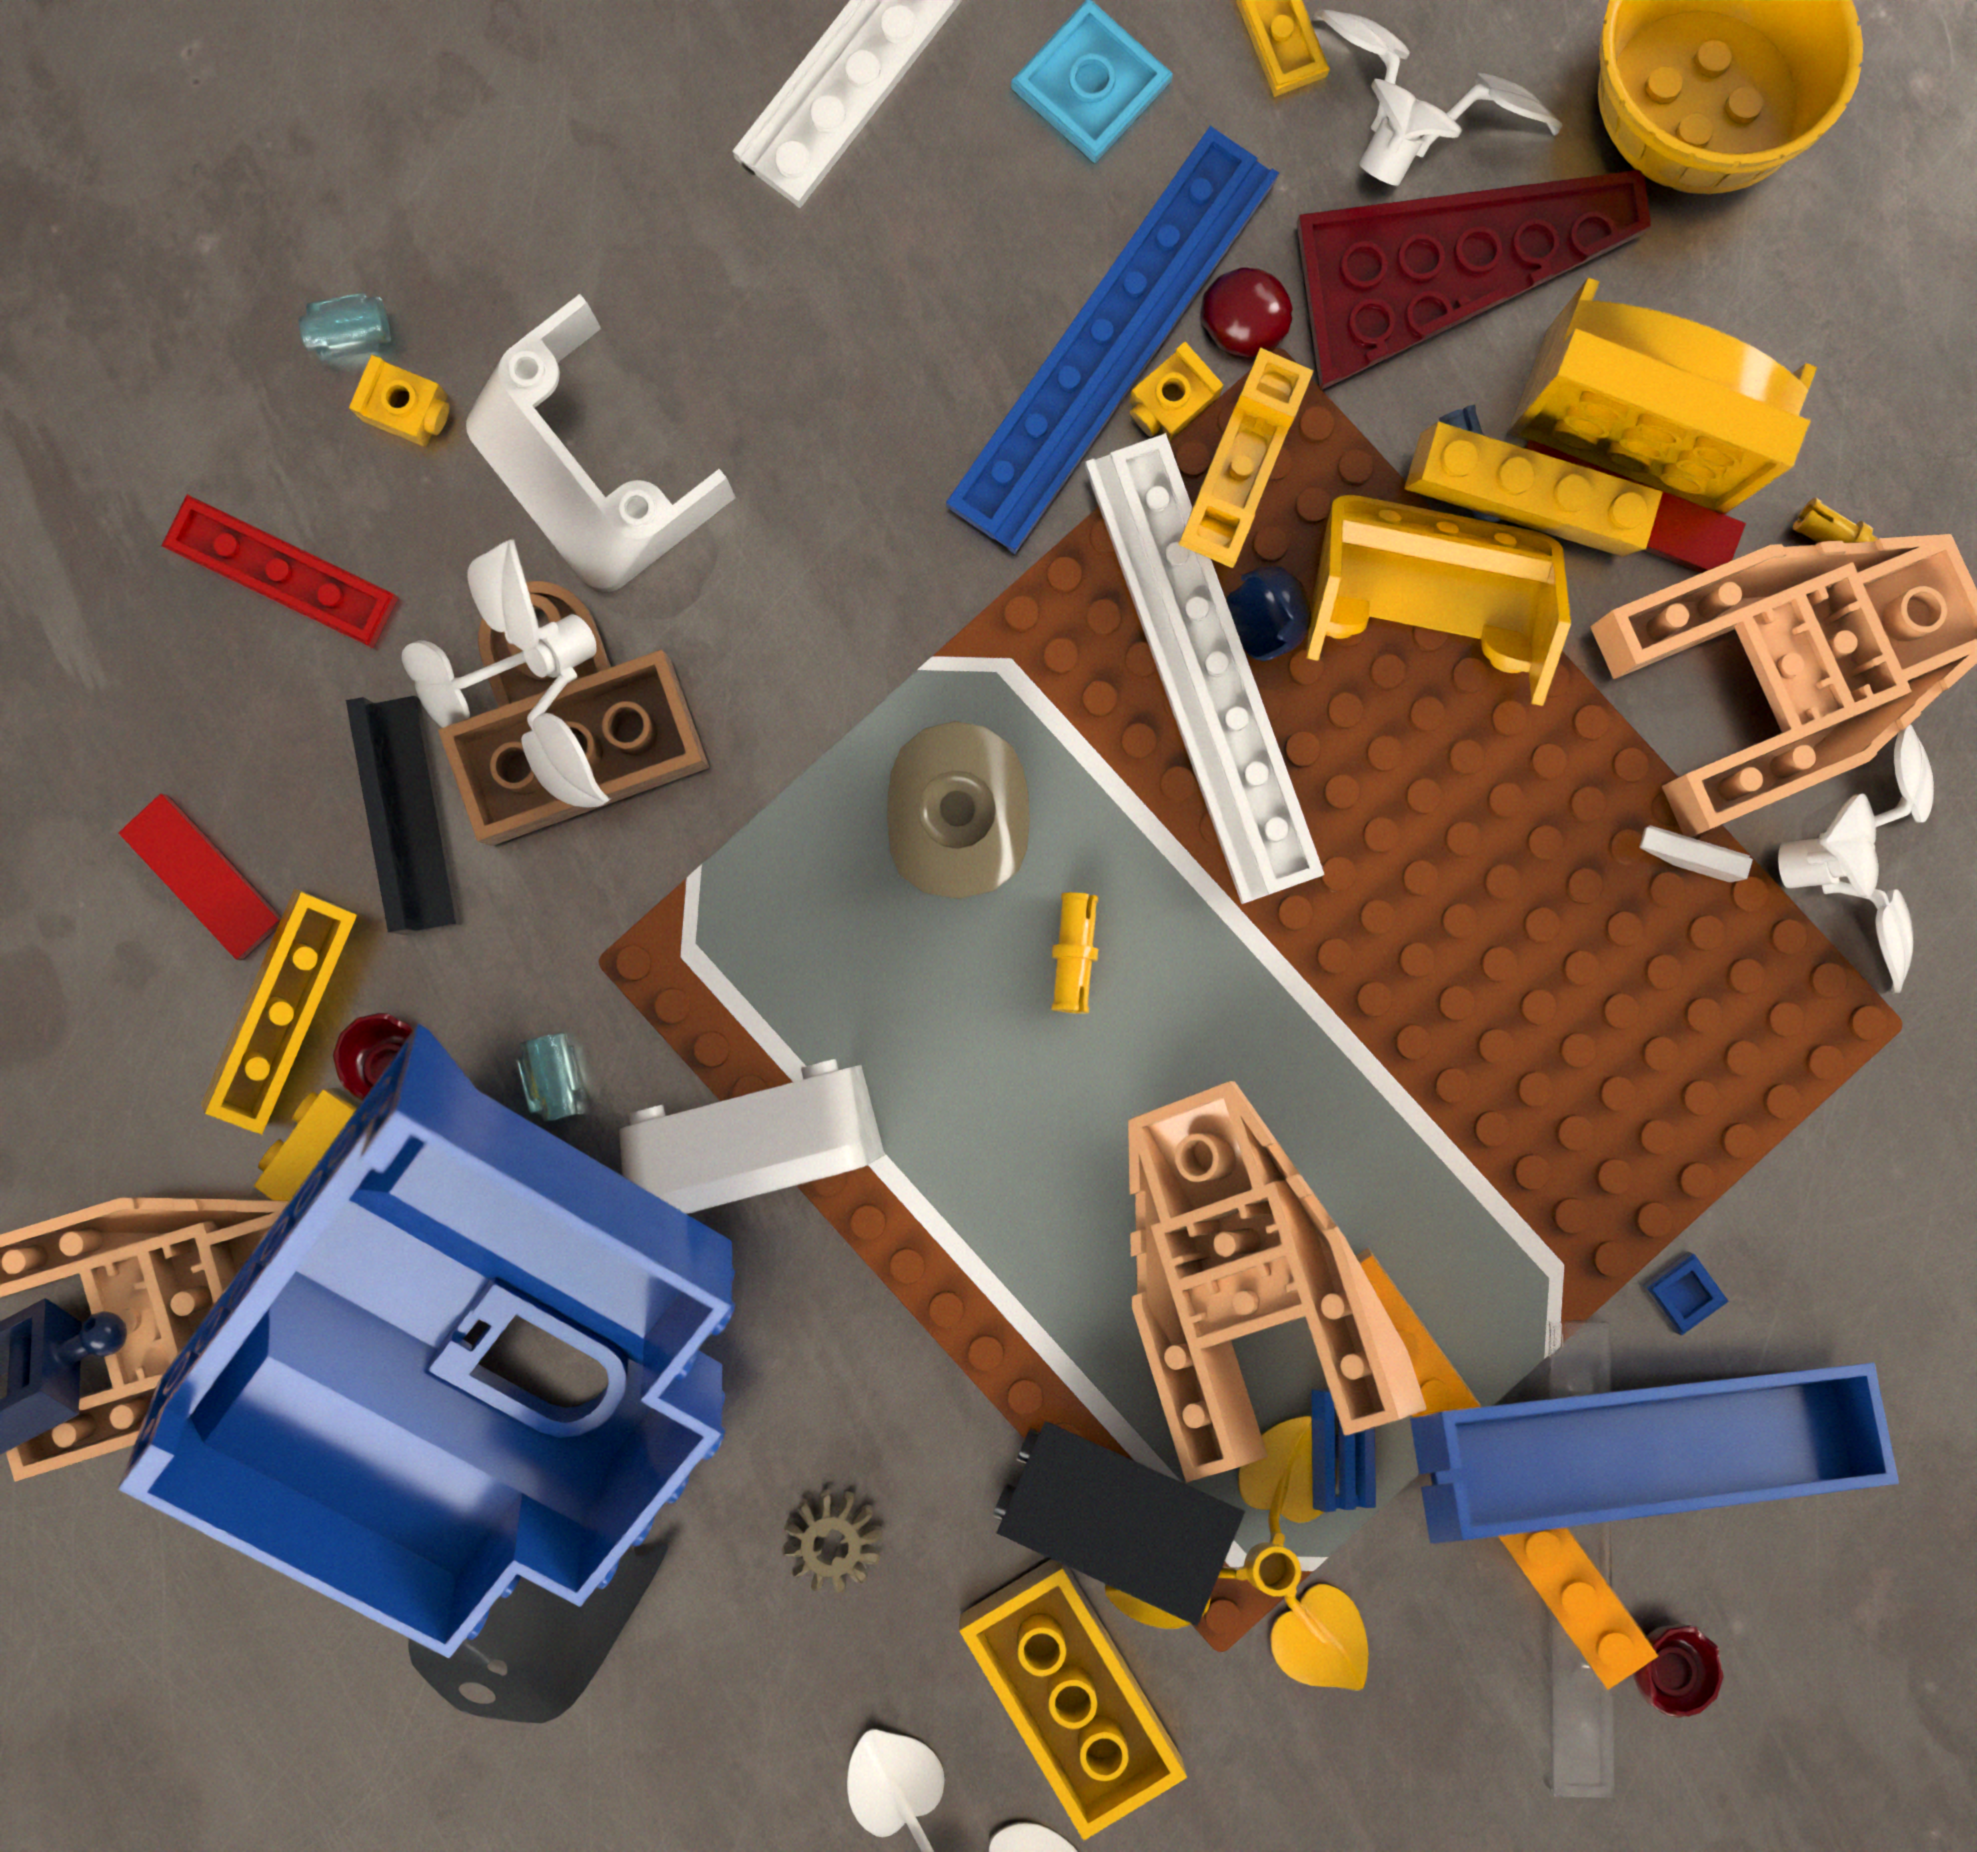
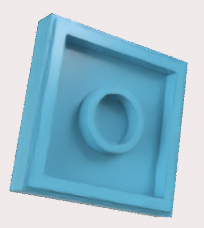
(1091, 80)

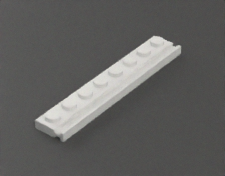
(837, 91)
(1204, 671)

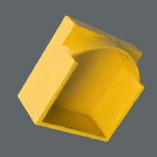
(1663, 401)

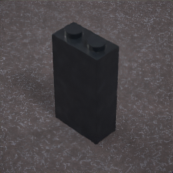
(1118, 1521)

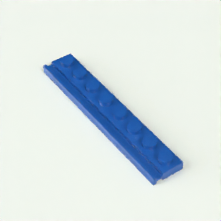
(1112, 340)

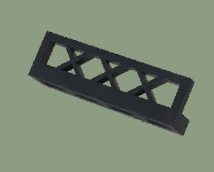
(403, 814)

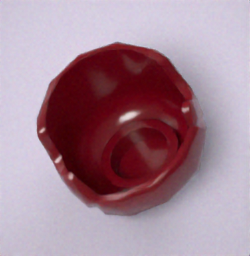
(1246, 311)
(367, 1049)
(1684, 1674)

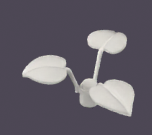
(1399, 139)
(549, 651)
(1850, 852)
(902, 1778)

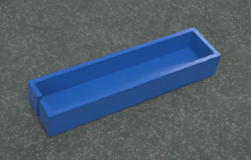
(1651, 1452)

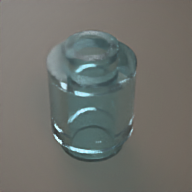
(344, 326)
(551, 1076)

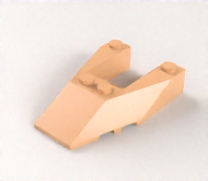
(1840, 643)
(1234, 1248)
(153, 1267)

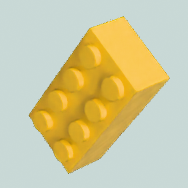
(1072, 1697)

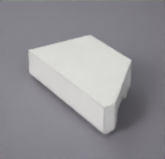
(1696, 855)

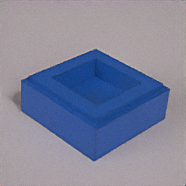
(1685, 1293)

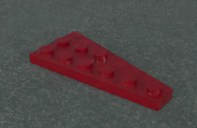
(1422, 265)

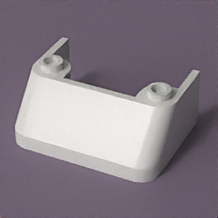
(597, 535)
(754, 1140)

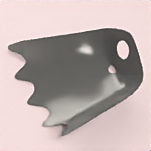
(544, 1641)

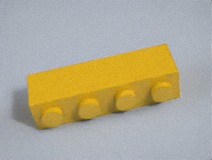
(1533, 490)
(277, 1011)

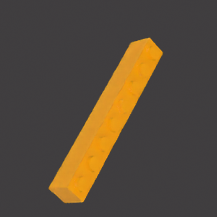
(1550, 1557)

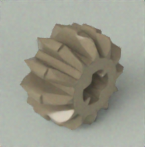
(845, 1558)

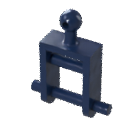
(43, 1363)

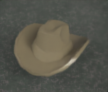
(957, 811)

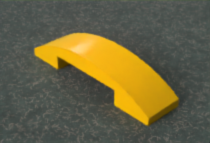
(1245, 458)

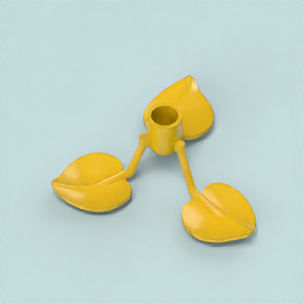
(1321, 1635)

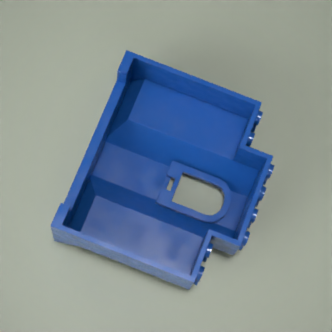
(349, 1422)

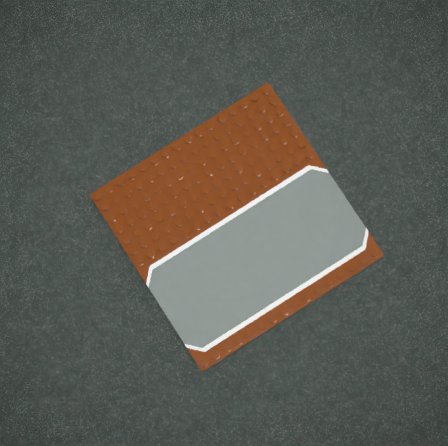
(1470, 1036)

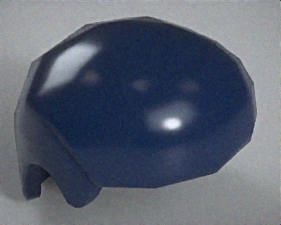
(1270, 612)

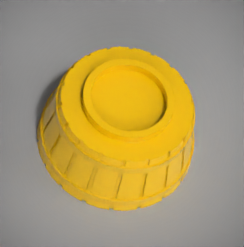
(1724, 87)

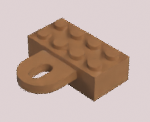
(623, 716)

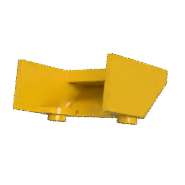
(1446, 578)

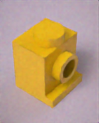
(1192, 377)
(378, 394)

